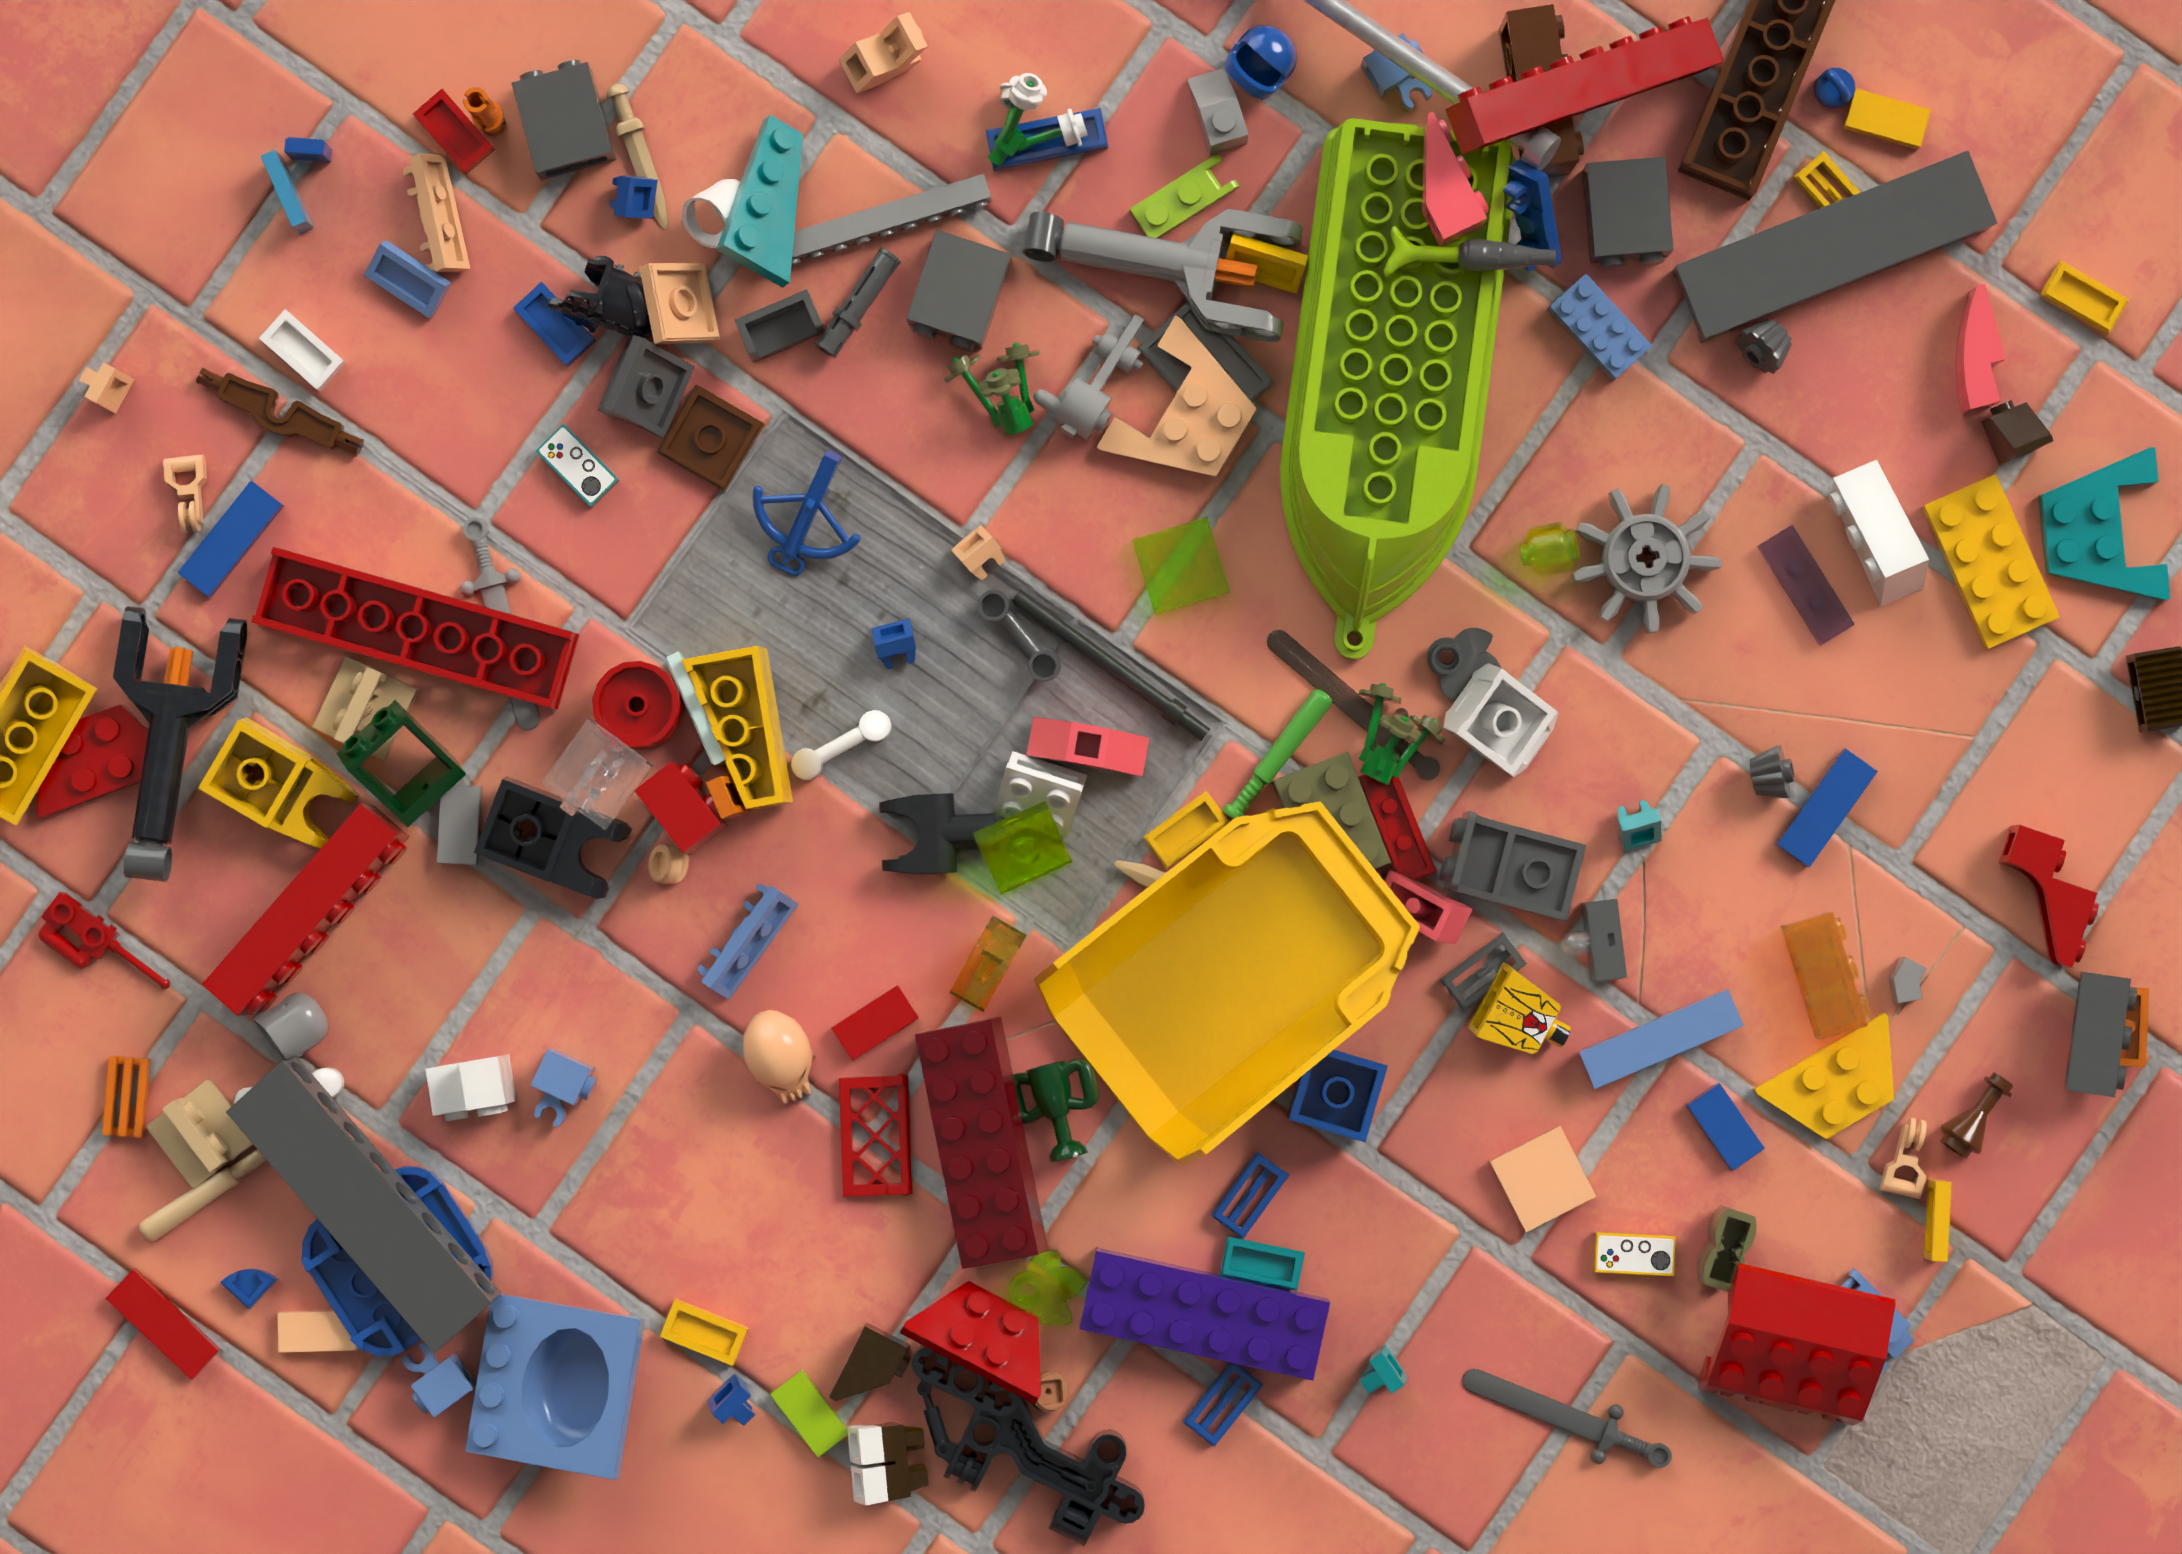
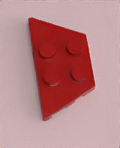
(96, 760)
(984, 1337)

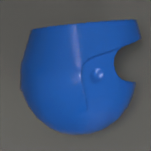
(1261, 60)

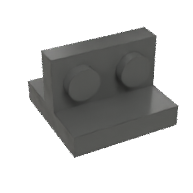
(646, 386)

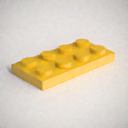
(1990, 561)

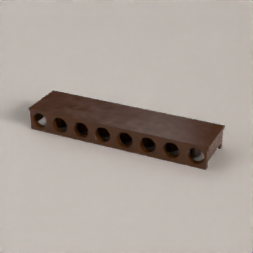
(1754, 93)

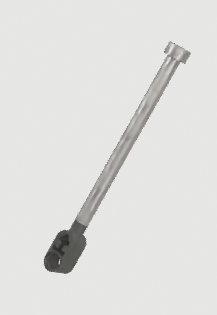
(1537, 146)

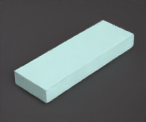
(694, 708)

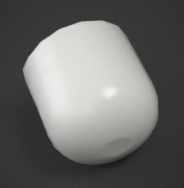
(721, 196)

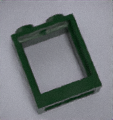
(424, 787)

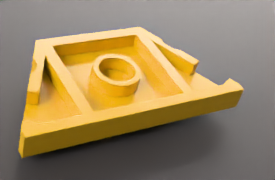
(1836, 1081)

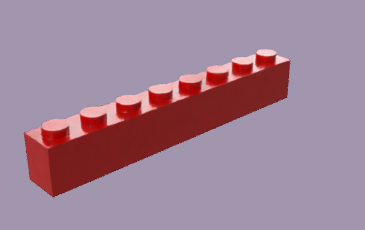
(1583, 85)

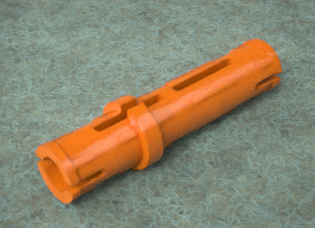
(484, 113)

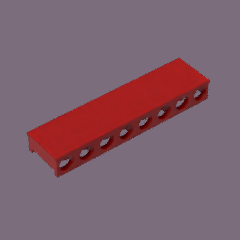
(416, 628)

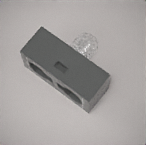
(1599, 940)

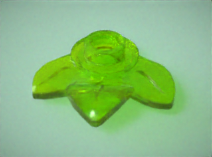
(1052, 1286)

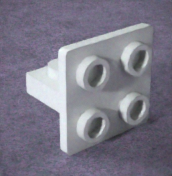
(1033, 781)

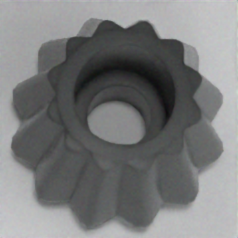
(1765, 345)
(1772, 773)

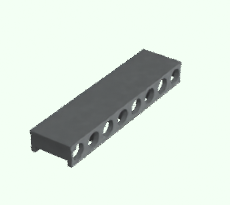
(1835, 246)
(363, 1203)

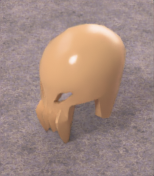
(778, 1054)

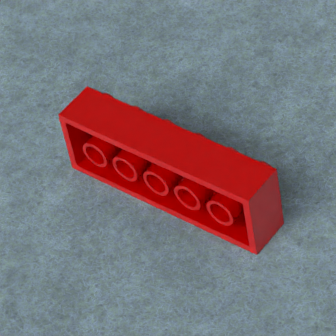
(306, 911)

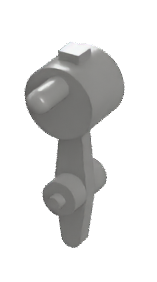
(1085, 404)

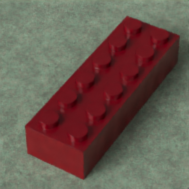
(981, 1142)

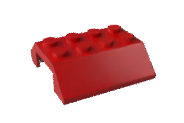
(1800, 1345)

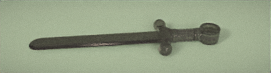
(1345, 697)

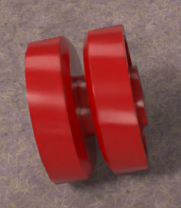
(661, 710)

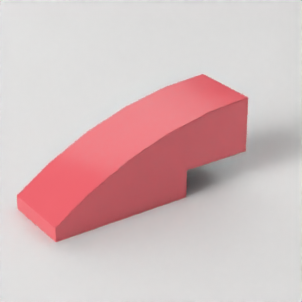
(1976, 351)

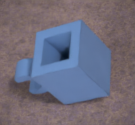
(1390, 77)
(564, 1080)
(442, 1382)

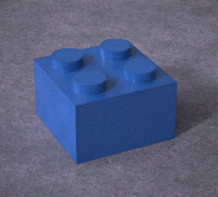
(1339, 1095)

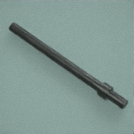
(1172, 710)

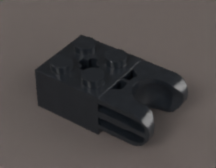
(556, 847)

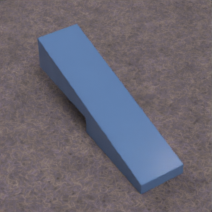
(1661, 1038)

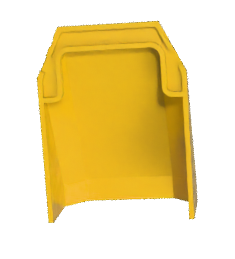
(1231, 975)

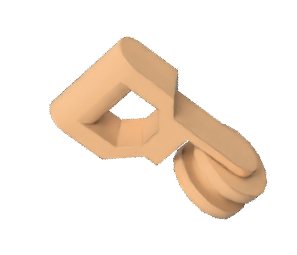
(193, 515)
(1909, 1135)

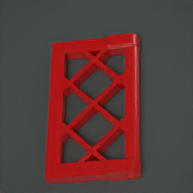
(849, 1156)

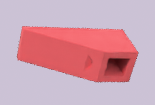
(1448, 198)

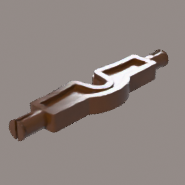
(261, 404)

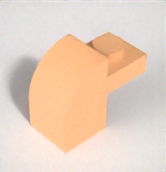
(884, 55)

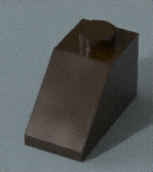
(2015, 431)
(871, 1363)

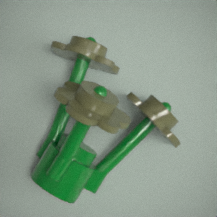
(1011, 413)
(1381, 762)

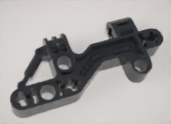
(1080, 1480)

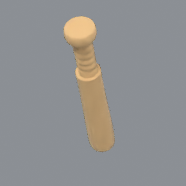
(194, 1200)

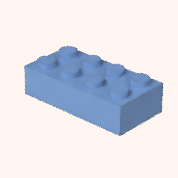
(1599, 327)

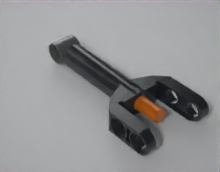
(171, 712)

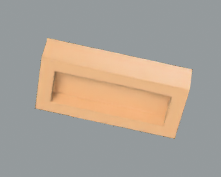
(312, 1332)

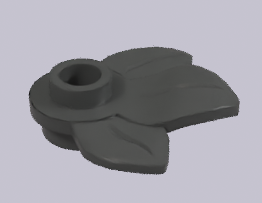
(1469, 656)

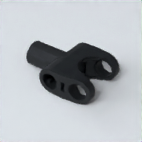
(939, 833)

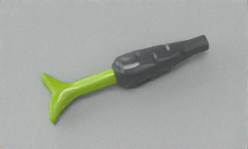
(1470, 255)

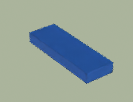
(1055, 147)
(230, 539)
(1826, 807)

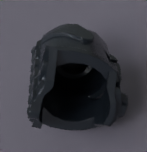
(616, 306)

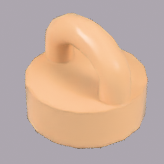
(668, 864)

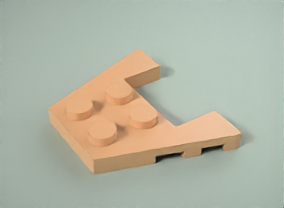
(1201, 419)

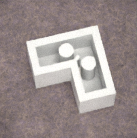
(471, 1085)

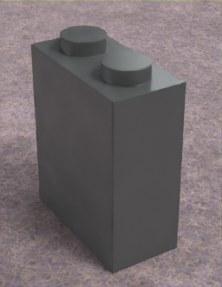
(563, 119)
(1627, 211)
(958, 291)

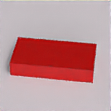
(454, 131)
(875, 1022)

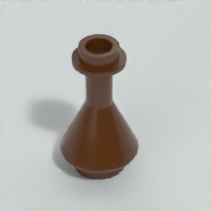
(1967, 1130)

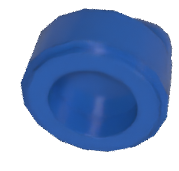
(1834, 88)

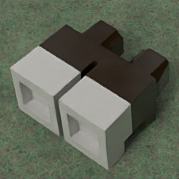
(889, 1445)

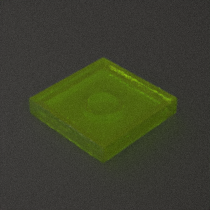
(1181, 566)
(1022, 847)

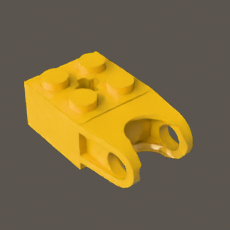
(288, 785)

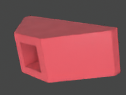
(1087, 746)

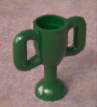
(1054, 1100)

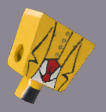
(1518, 1014)

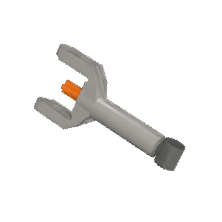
(1189, 264)

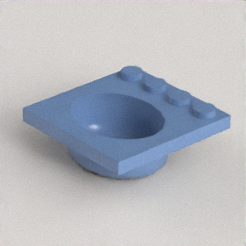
(555, 1386)

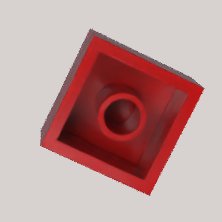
(681, 806)

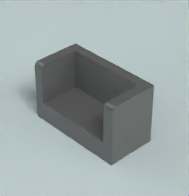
(780, 326)

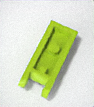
(1181, 199)

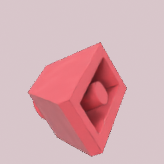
(1436, 913)

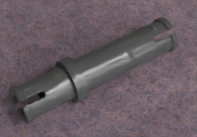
(849, 315)

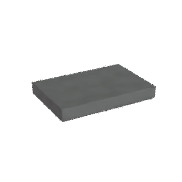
(1223, 348)

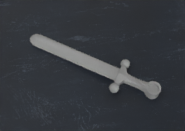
(495, 598)

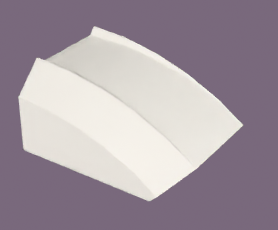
(1501, 719)

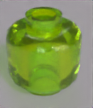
(1550, 549)

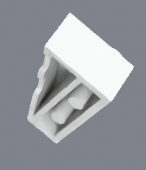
(1879, 532)

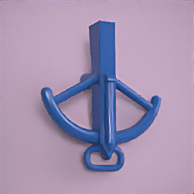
(793, 544)

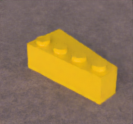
(745, 721)

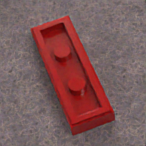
(1398, 827)
(163, 1324)

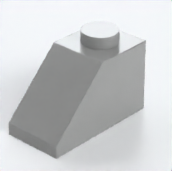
(1218, 111)

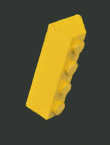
(36, 718)

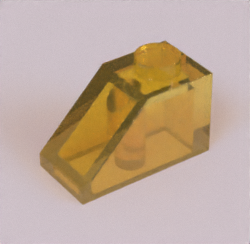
(988, 963)

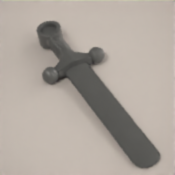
(1566, 1417)

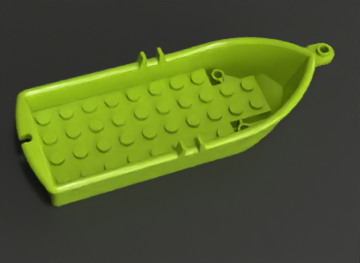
(1386, 377)

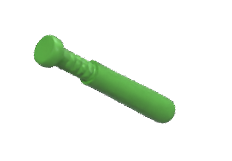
(1286, 744)

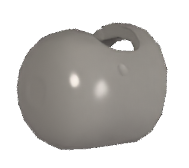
(293, 1025)

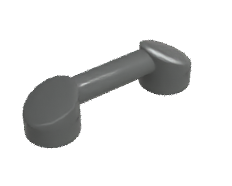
(997, 606)

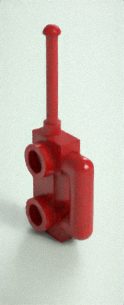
(95, 934)

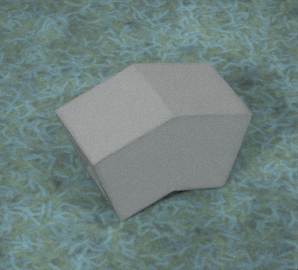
(1906, 980)

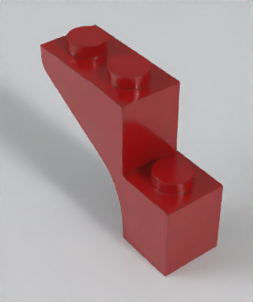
(2062, 906)

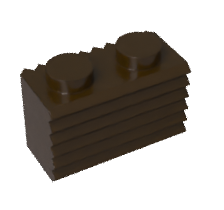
(2157, 688)

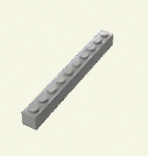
(890, 217)

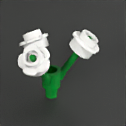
(1026, 94)

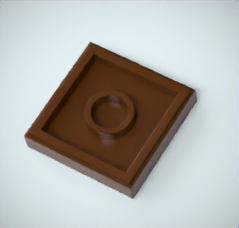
(710, 438)

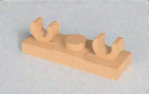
(438, 213)

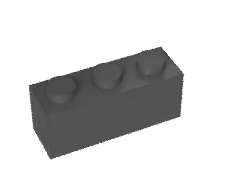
(2099, 1034)

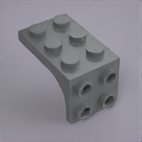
(1512, 866)

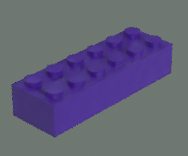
(1204, 1314)

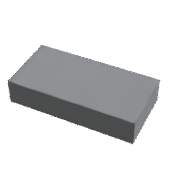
(459, 825)

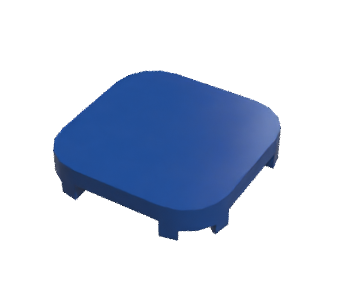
(353, 1296)

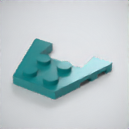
(2085, 529)

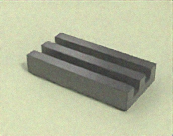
(1456, 991)

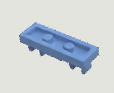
(748, 941)

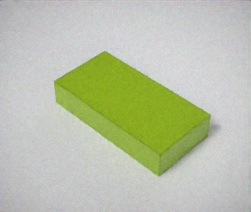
(810, 1413)

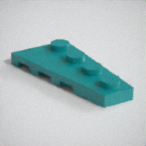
(765, 206)

